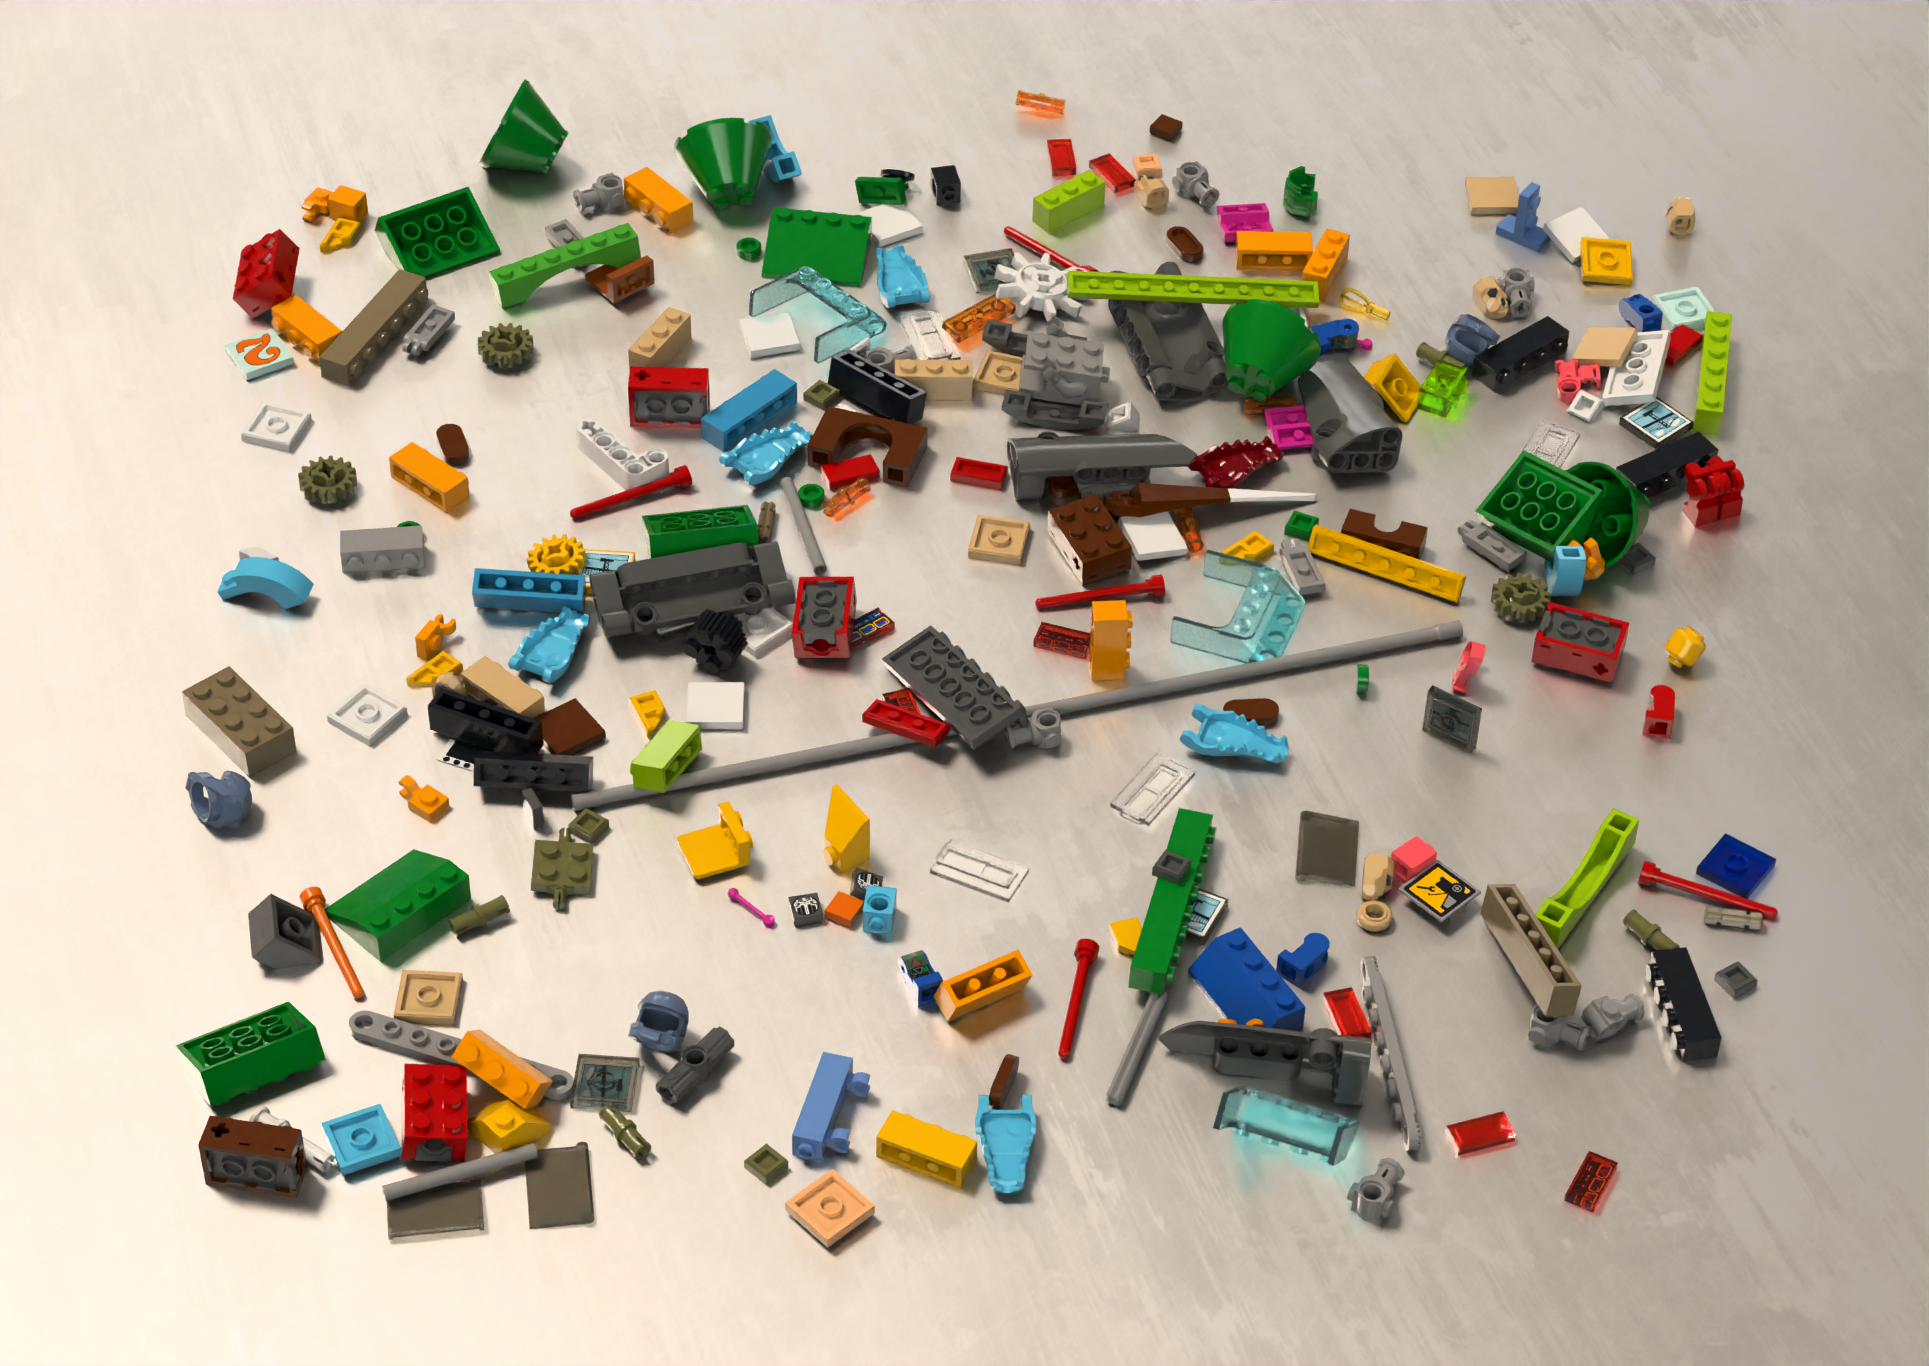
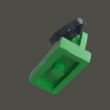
(886, 189)

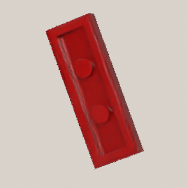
(906, 723)

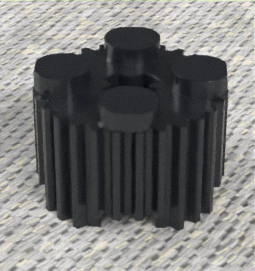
(715, 641)

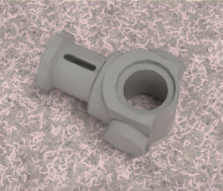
(1193, 181)
(605, 193)
(1518, 288)
(886, 358)
(1042, 730)
(1610, 1015)
(1551, 1030)
(1373, 1193)

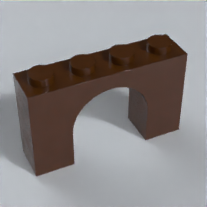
(844, 428)

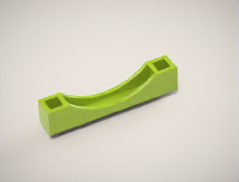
(1712, 373)
(1604, 855)

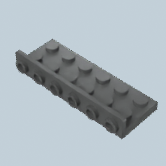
(954, 687)

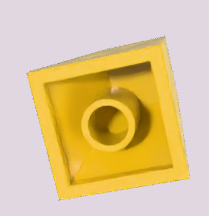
(1394, 385)
(846, 832)
(507, 1125)

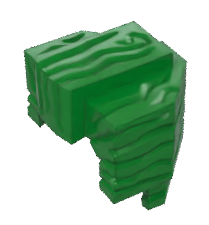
(1300, 193)

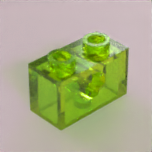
(1442, 388)

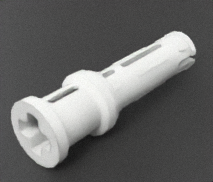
(314, 1154)

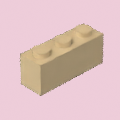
(661, 340)
(939, 378)
(497, 686)

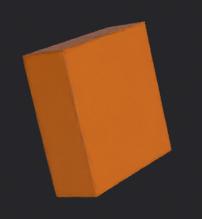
(844, 909)

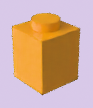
(347, 204)

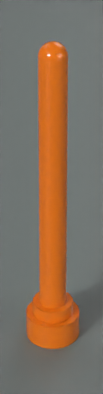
(314, 902)

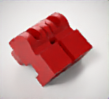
(1713, 491)

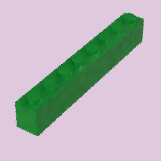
(1171, 905)

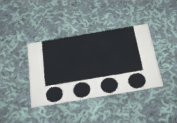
(459, 754)

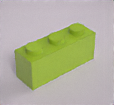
(1068, 201)
(666, 756)

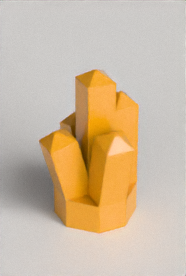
(1594, 561)

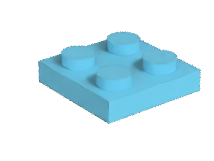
(361, 1139)

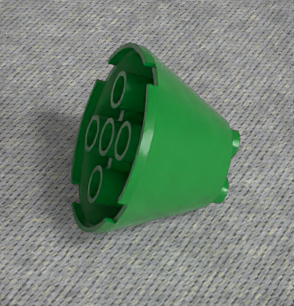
(526, 136)
(725, 159)
(1266, 347)
(1620, 514)

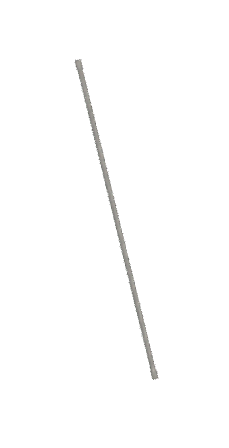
(1439, 632)

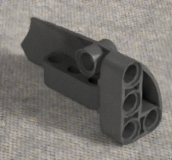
(1347, 418)
(1090, 459)
(1279, 1053)

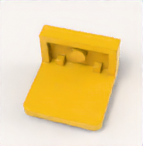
(718, 846)

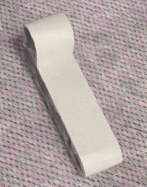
(619, 460)

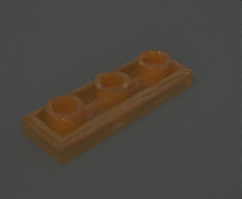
(975, 317)

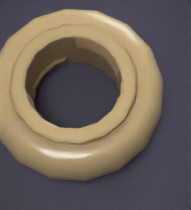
(1370, 923)

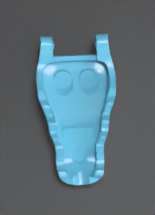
(900, 278)
(765, 454)
(551, 646)
(1232, 735)
(1006, 1142)

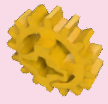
(557, 556)

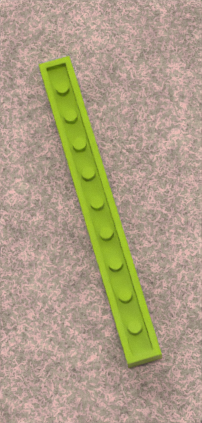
(1190, 289)

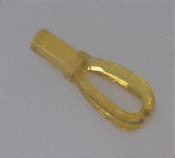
(1370, 307)

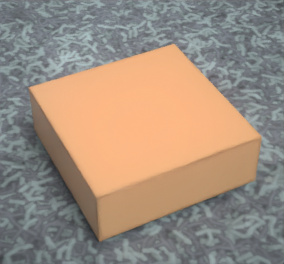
(1147, 165)

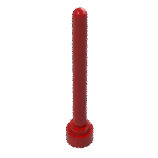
(1041, 249)
(680, 477)
(1153, 586)
(1651, 875)
(1085, 953)

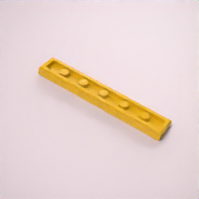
(1386, 563)

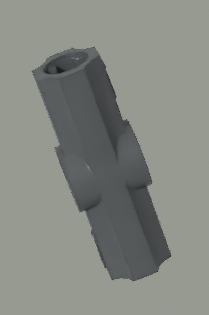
(695, 1065)

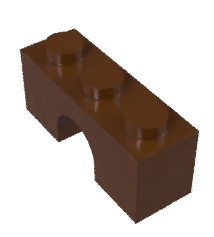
(1407, 539)

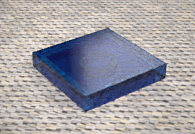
(1736, 866)

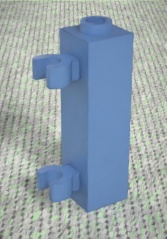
(823, 1105)

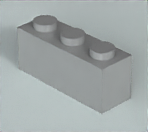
(382, 549)

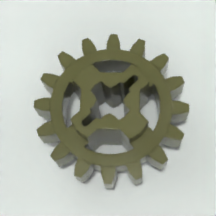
(505, 345)
(327, 479)
(1520, 597)

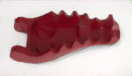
(1233, 464)

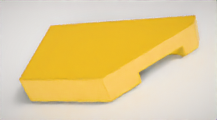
(340, 235)
(1251, 547)
(431, 670)
(648, 711)
(1126, 935)

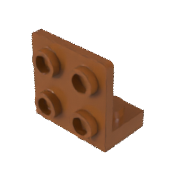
(623, 281)

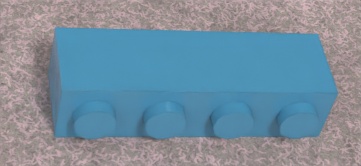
(749, 410)
(528, 590)

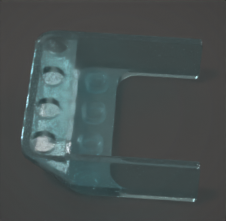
(860, 322)
(1261, 620)
(1288, 1122)

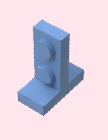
(1523, 227)

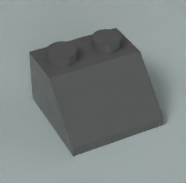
(283, 934)

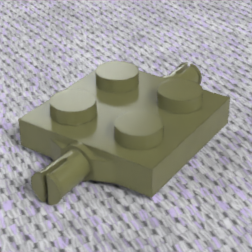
(562, 867)

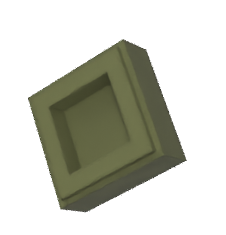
(821, 394)
(588, 825)
(766, 1164)

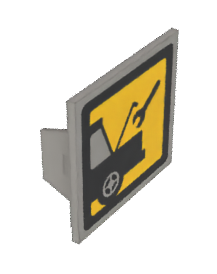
(1440, 891)

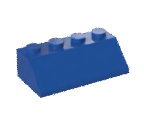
(1246, 984)

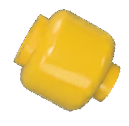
(1685, 647)

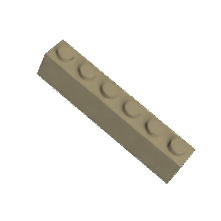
(373, 327)
(1530, 950)

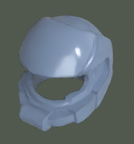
(1468, 338)
(227, 798)
(661, 1021)

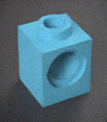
(879, 909)

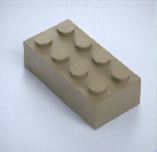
(239, 721)

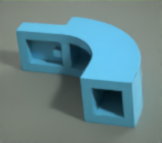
(1567, 572)

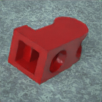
(1660, 712)

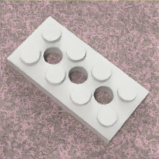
(1647, 377)

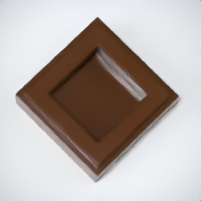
(1165, 127)

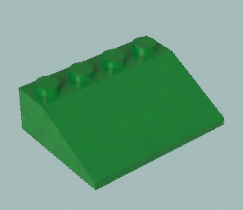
(436, 234)
(824, 241)
(1540, 506)
(698, 530)
(401, 902)
(251, 1053)

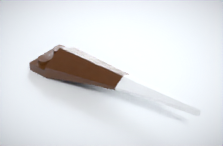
(1157, 498)

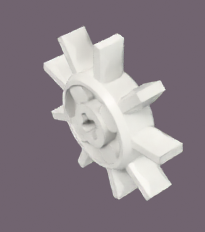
(1037, 287)

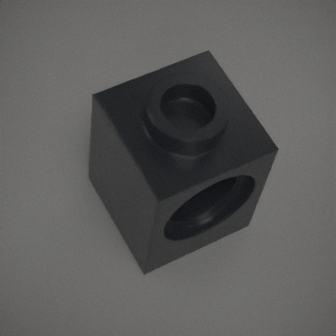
(945, 185)

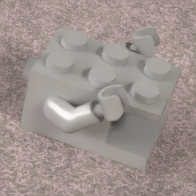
(1061, 366)

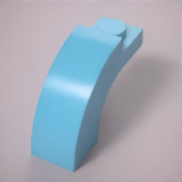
(779, 163)
(267, 577)

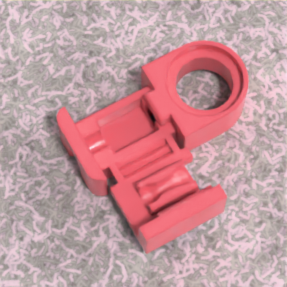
(1572, 376)
(1468, 664)

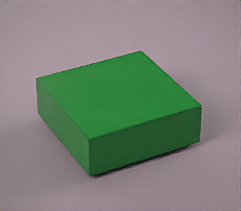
(1301, 525)

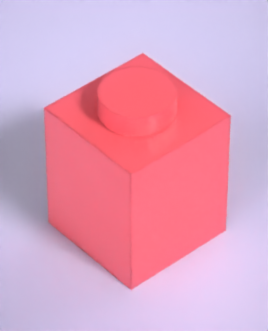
(1412, 859)

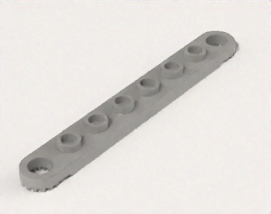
(434, 1046)
(1390, 1059)

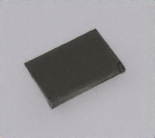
(1327, 849)
(559, 1187)
(437, 1210)

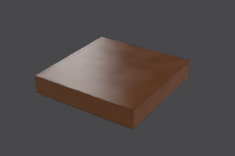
(569, 728)

